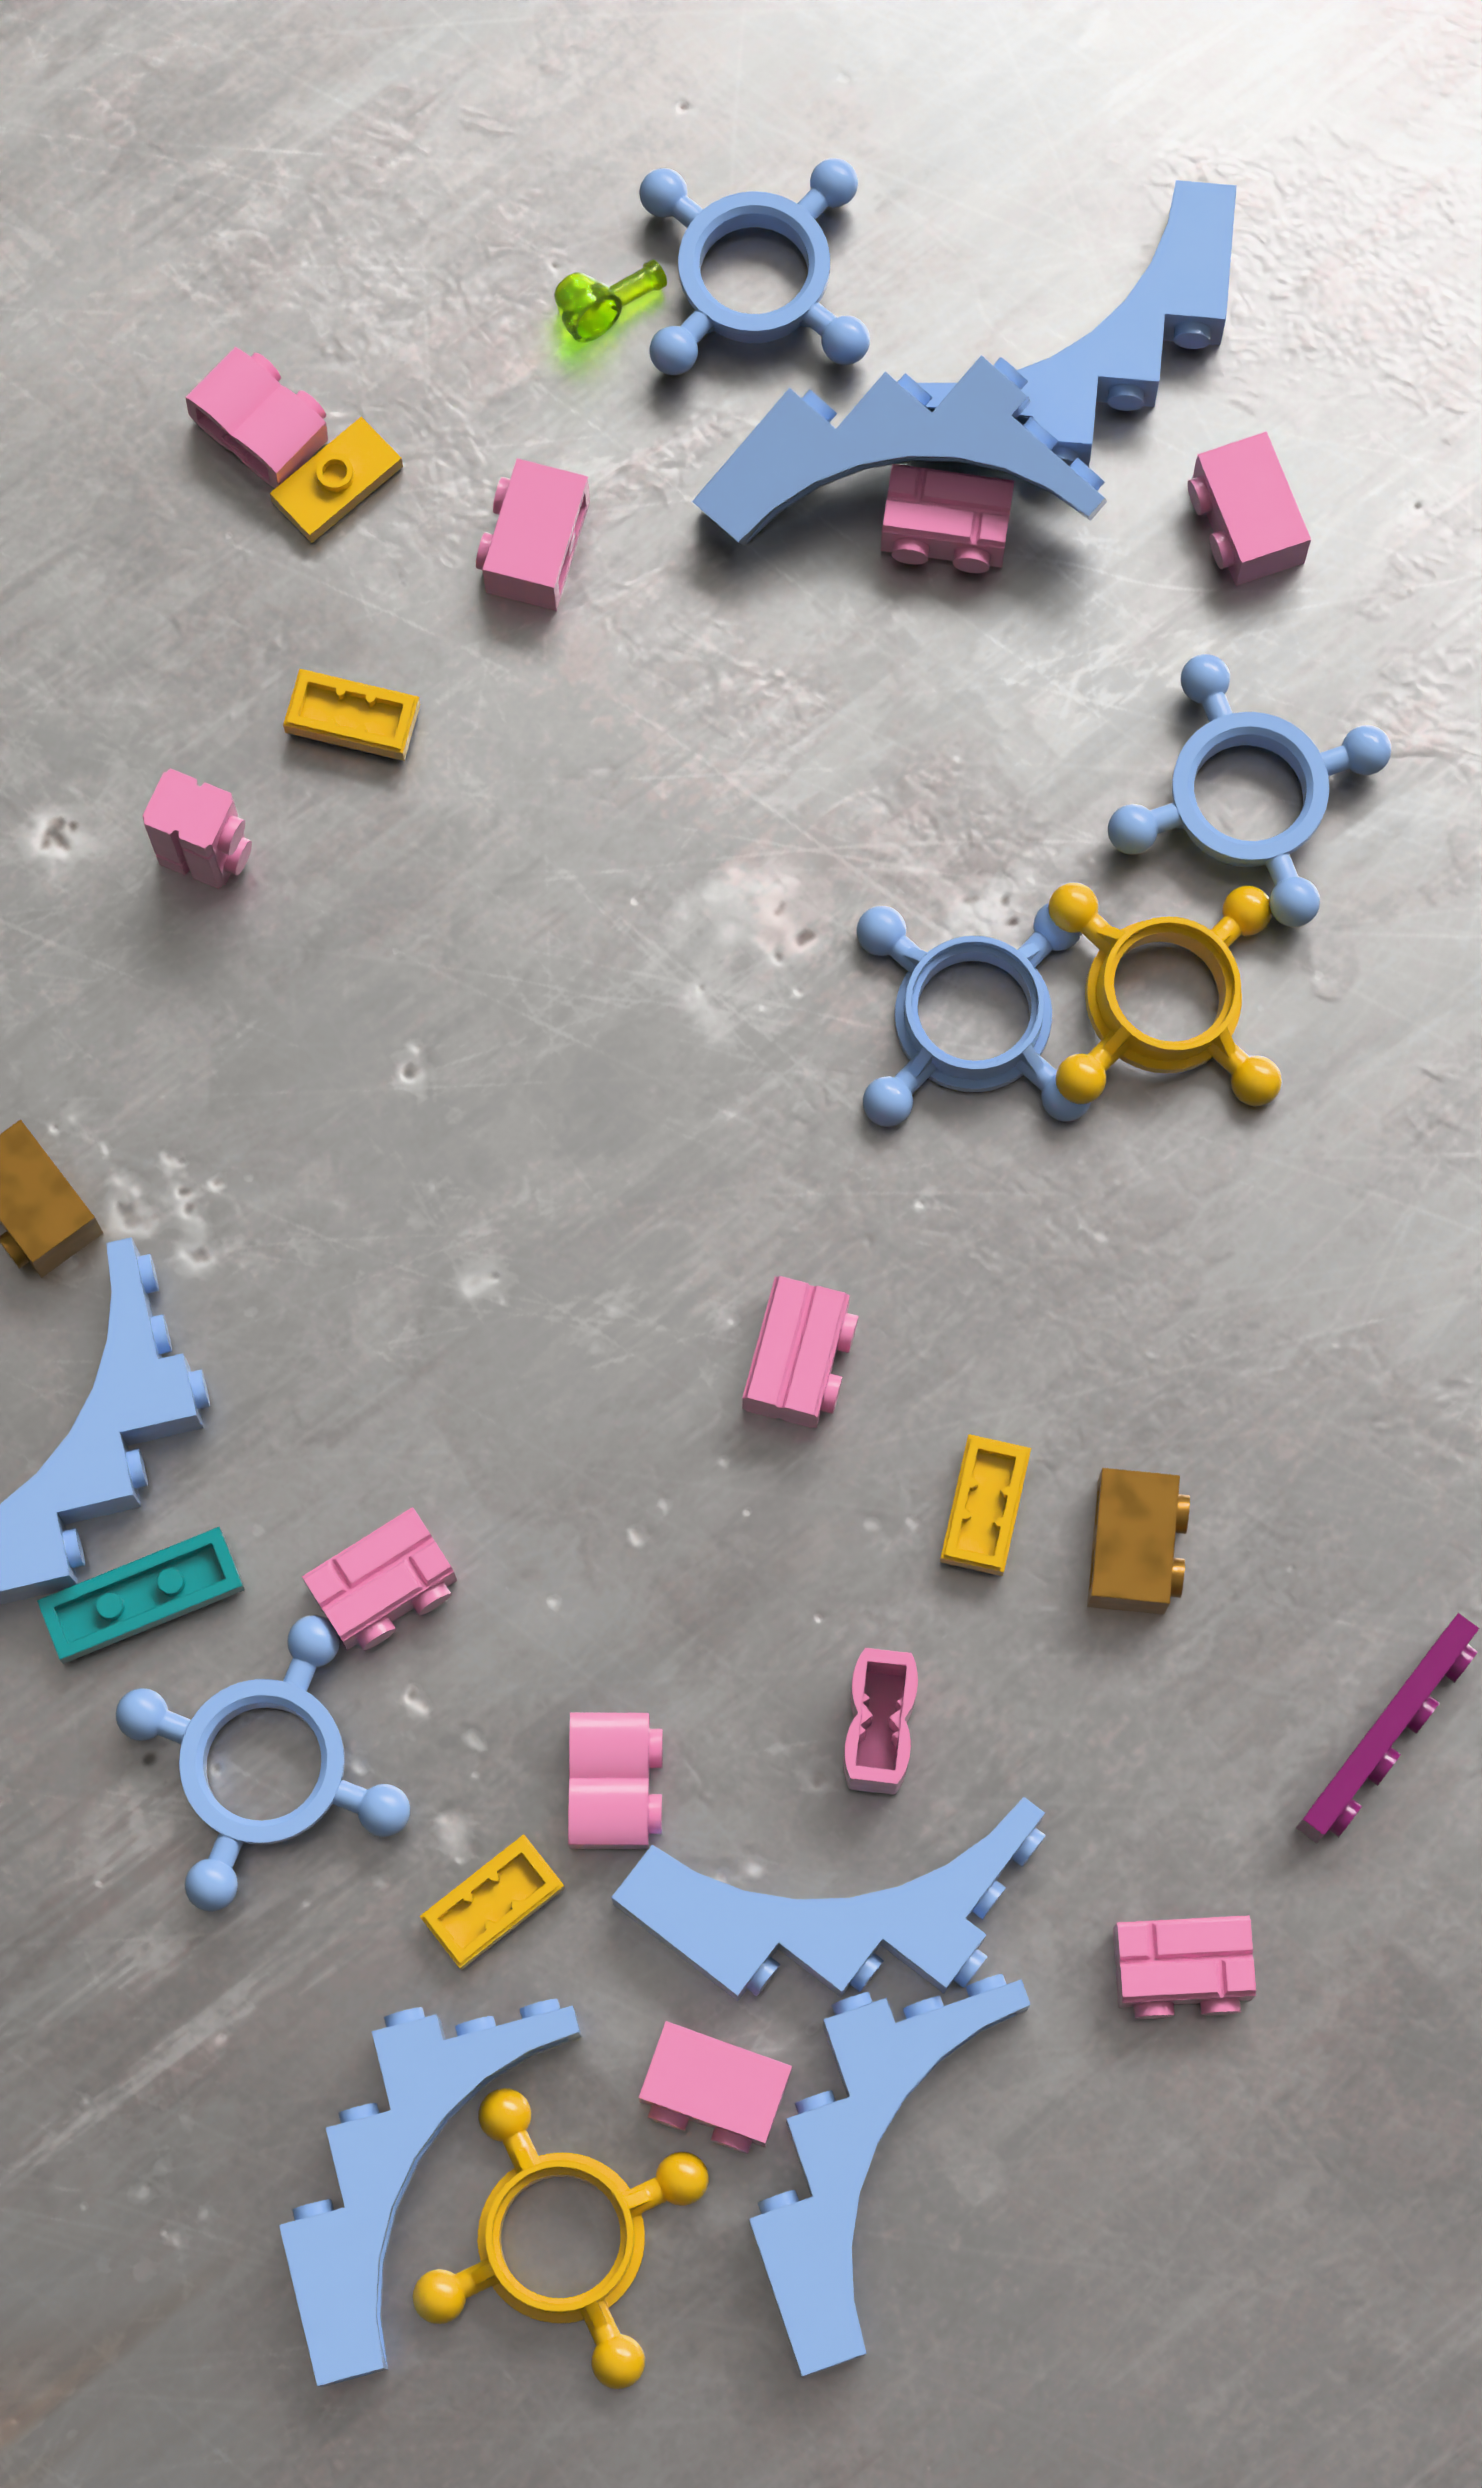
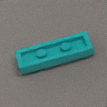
(140, 1595)

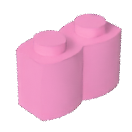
(257, 416)
(879, 1734)
(611, 1781)

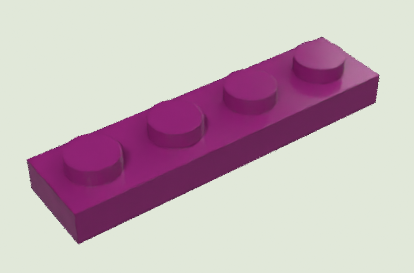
(1374, 1753)

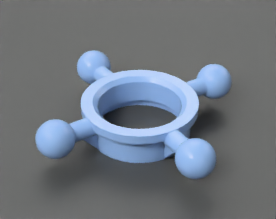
(832, 185)
(1206, 681)
(889, 1098)
(144, 1715)

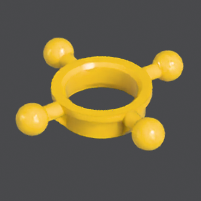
(1083, 1076)
(617, 2357)

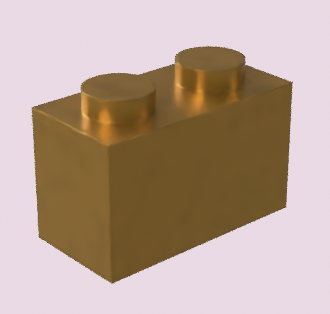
(39, 1206)
(1136, 1541)

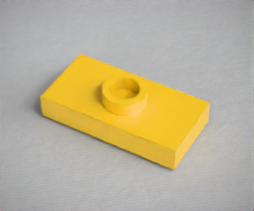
(336, 479)
(351, 714)
(985, 1505)
(492, 1902)

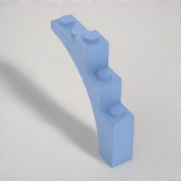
(1119, 362)
(974, 424)
(92, 1469)
(922, 1923)
(880, 2064)
(342, 2252)

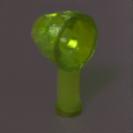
(592, 307)

